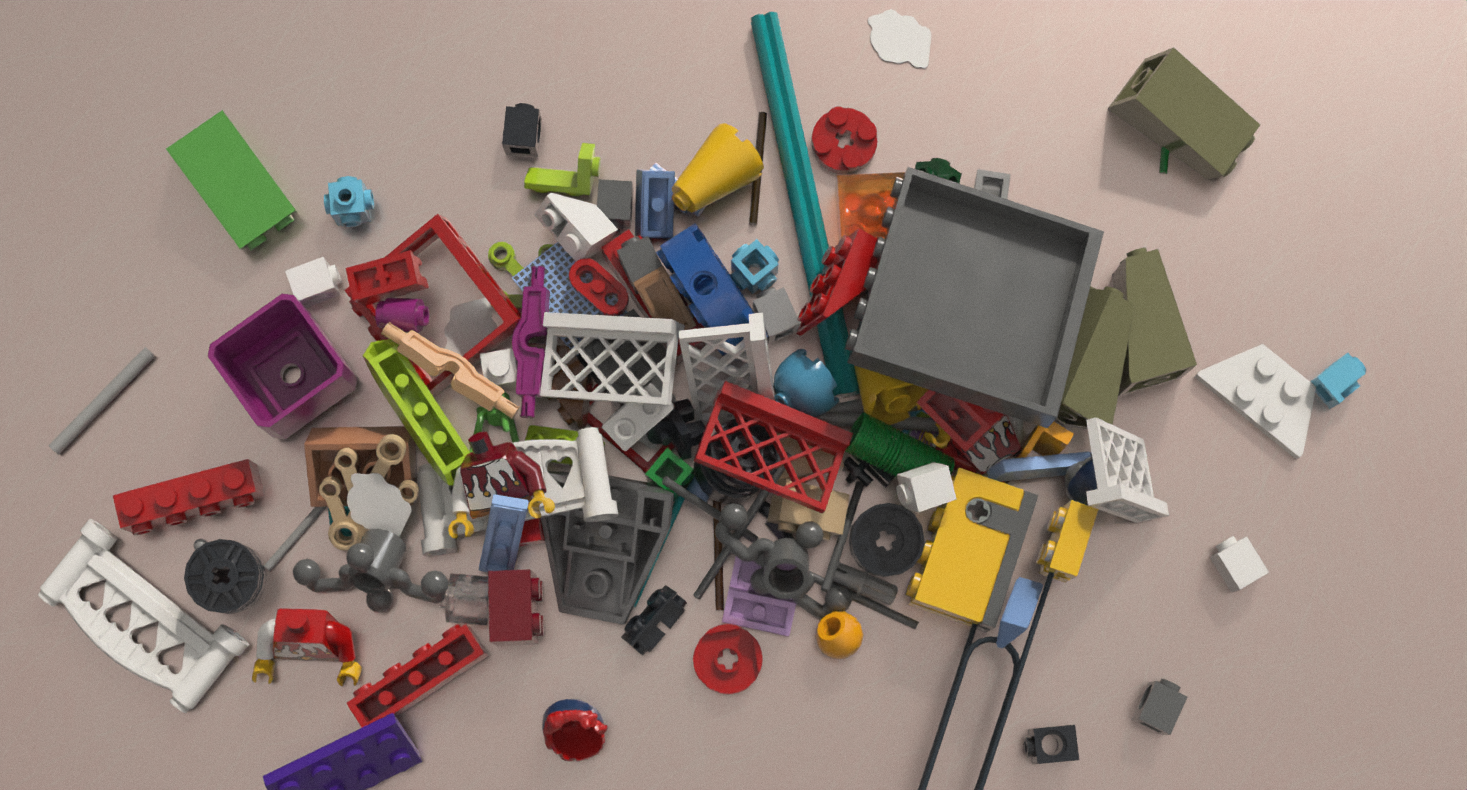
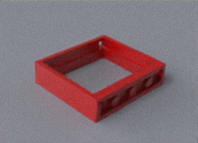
(427, 234)

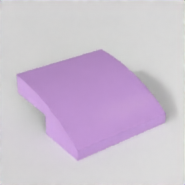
(753, 610)

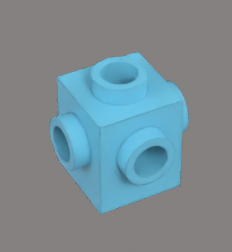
(353, 211)
(754, 256)

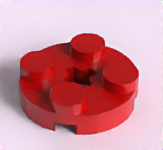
(840, 122)
(711, 647)

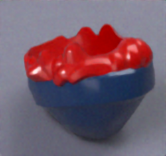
(573, 729)

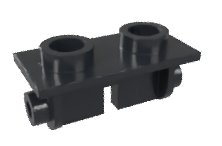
(643, 628)

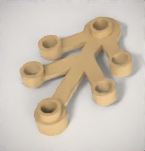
(340, 519)

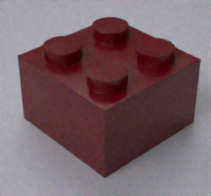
(514, 607)

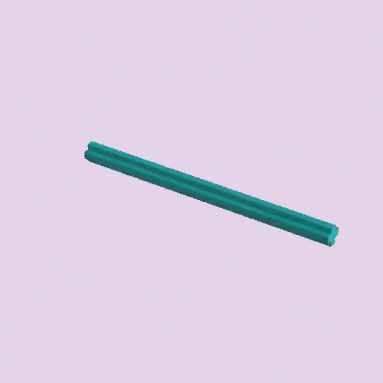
(801, 189)

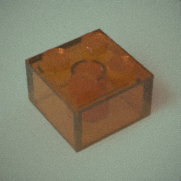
(863, 202)

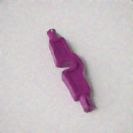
(531, 359)

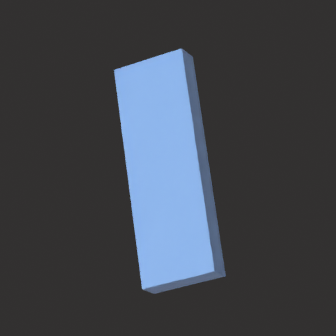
(1035, 466)
(503, 533)

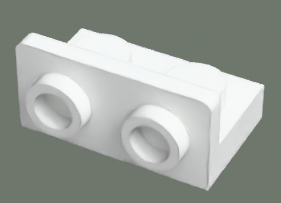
(635, 420)

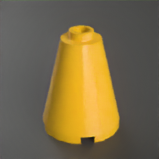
(717, 169)
(886, 396)

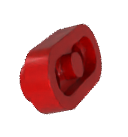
(599, 288)

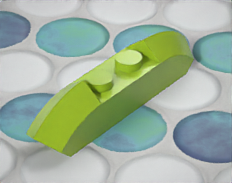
(416, 408)

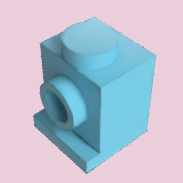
(1339, 380)

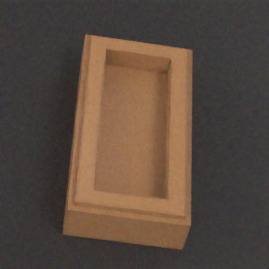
(663, 298)

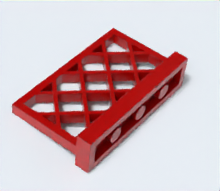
(780, 419)

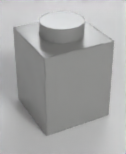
(778, 313)

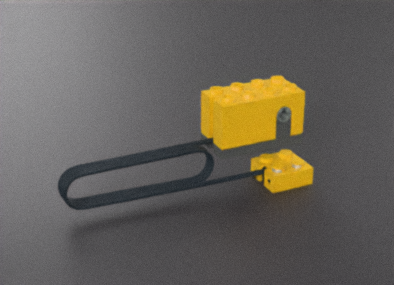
(971, 568)

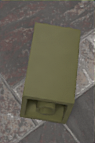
(1185, 114)
(1157, 338)
(1097, 359)

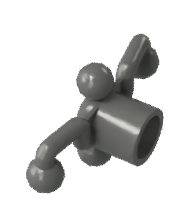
(768, 554)
(374, 570)

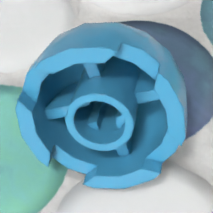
(805, 384)

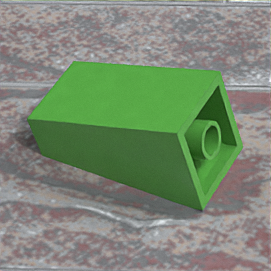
(232, 181)

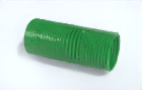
(874, 444)

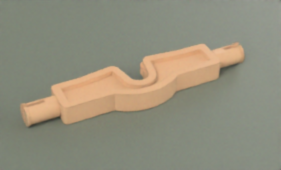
(466, 378)

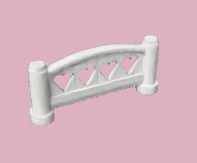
(584, 489)
(204, 652)

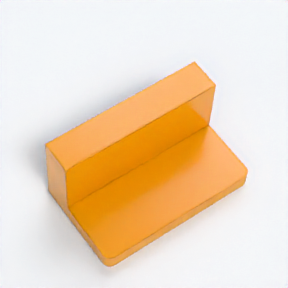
(1046, 440)

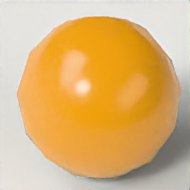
(839, 635)

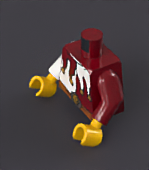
(499, 472)

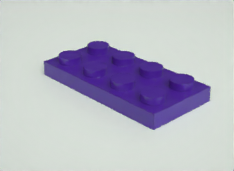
(352, 761)

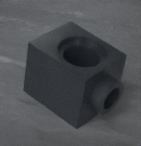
(522, 130)
(1066, 739)

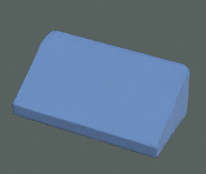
(654, 203)
(1018, 610)

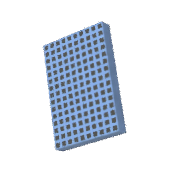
(562, 294)

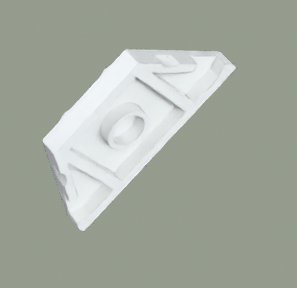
(1265, 394)

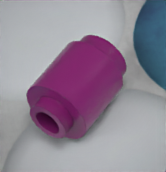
(403, 313)

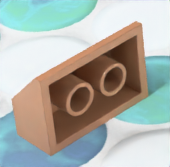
(326, 442)

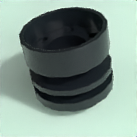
(724, 487)
(894, 521)
(246, 576)

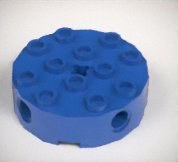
(704, 281)

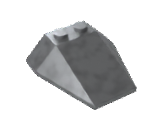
(606, 562)

